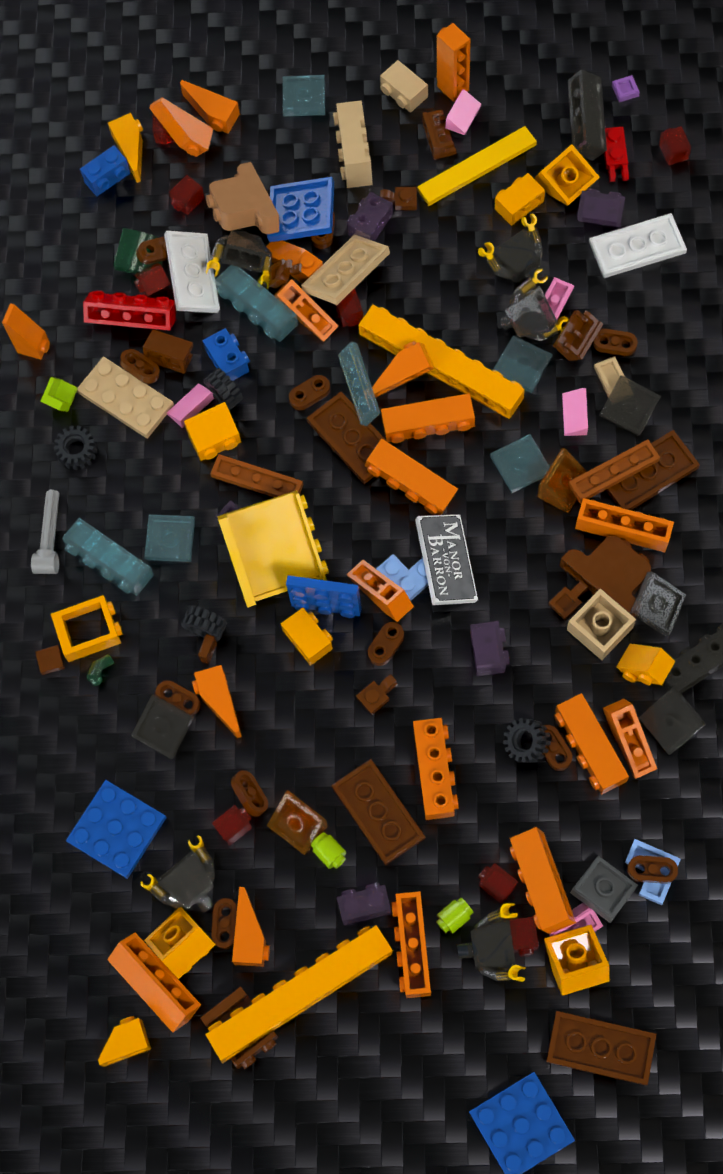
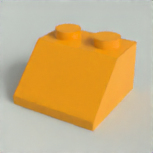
(567, 176)
(212, 432)
(179, 942)
(577, 960)

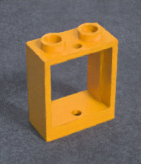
(98, 644)

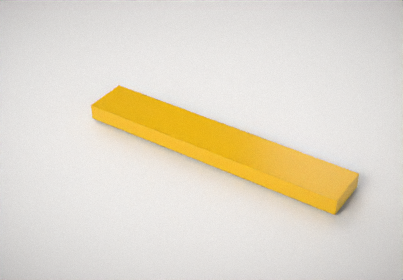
(476, 165)

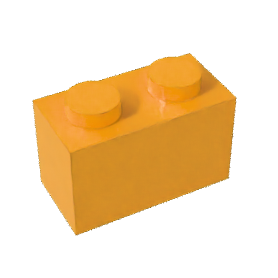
(519, 198)
(307, 636)
(645, 664)

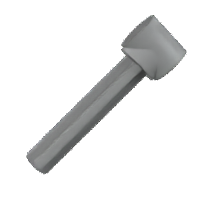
(46, 559)

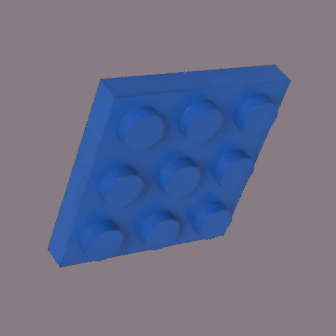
(303, 208)
(324, 596)
(116, 829)
(521, 1126)

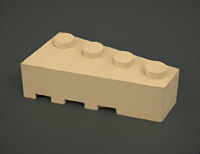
(354, 144)

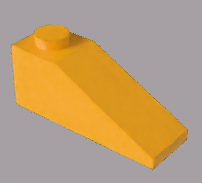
(129, 141)

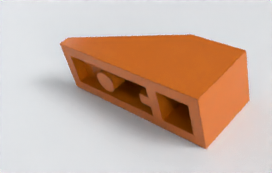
(215, 109)
(184, 128)
(288, 251)
(306, 310)
(25, 333)
(405, 367)
(381, 590)
(215, 693)
(630, 737)
(249, 941)

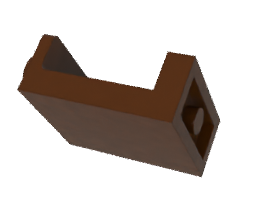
(222, 1012)

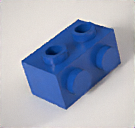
(105, 170)
(226, 355)

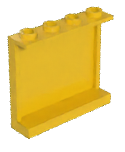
(271, 543)

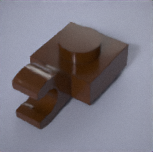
(404, 197)
(280, 272)
(568, 601)
(375, 696)

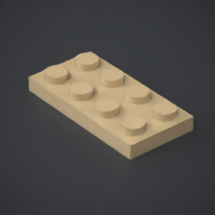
(345, 269)
(125, 397)

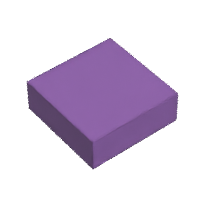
(625, 88)

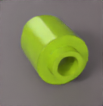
(328, 850)
(454, 915)

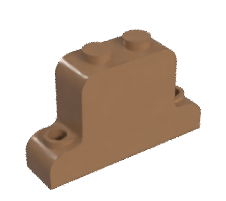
(243, 202)

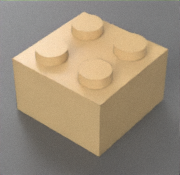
(601, 624)

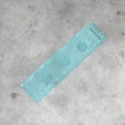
(359, 383)

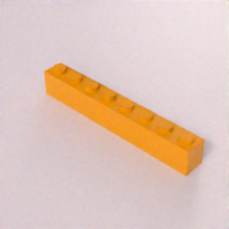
(450, 364)
(299, 993)

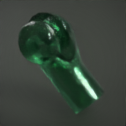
(96, 668)

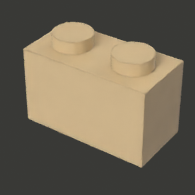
(403, 86)

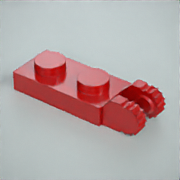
(616, 153)

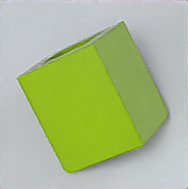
(59, 394)

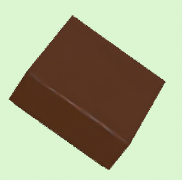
(207, 649)
(49, 660)

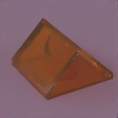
(555, 486)
(297, 822)

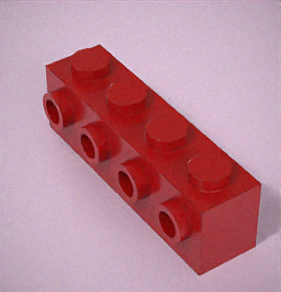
(129, 310)

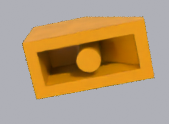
(125, 1041)

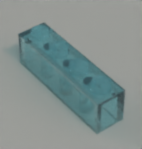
(256, 302)
(107, 556)

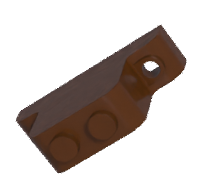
(611, 568)

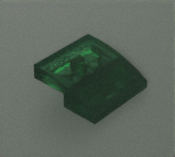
(126, 254)

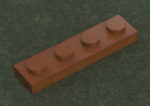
(614, 471)
(254, 477)

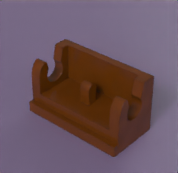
(437, 135)
(577, 335)
(168, 351)

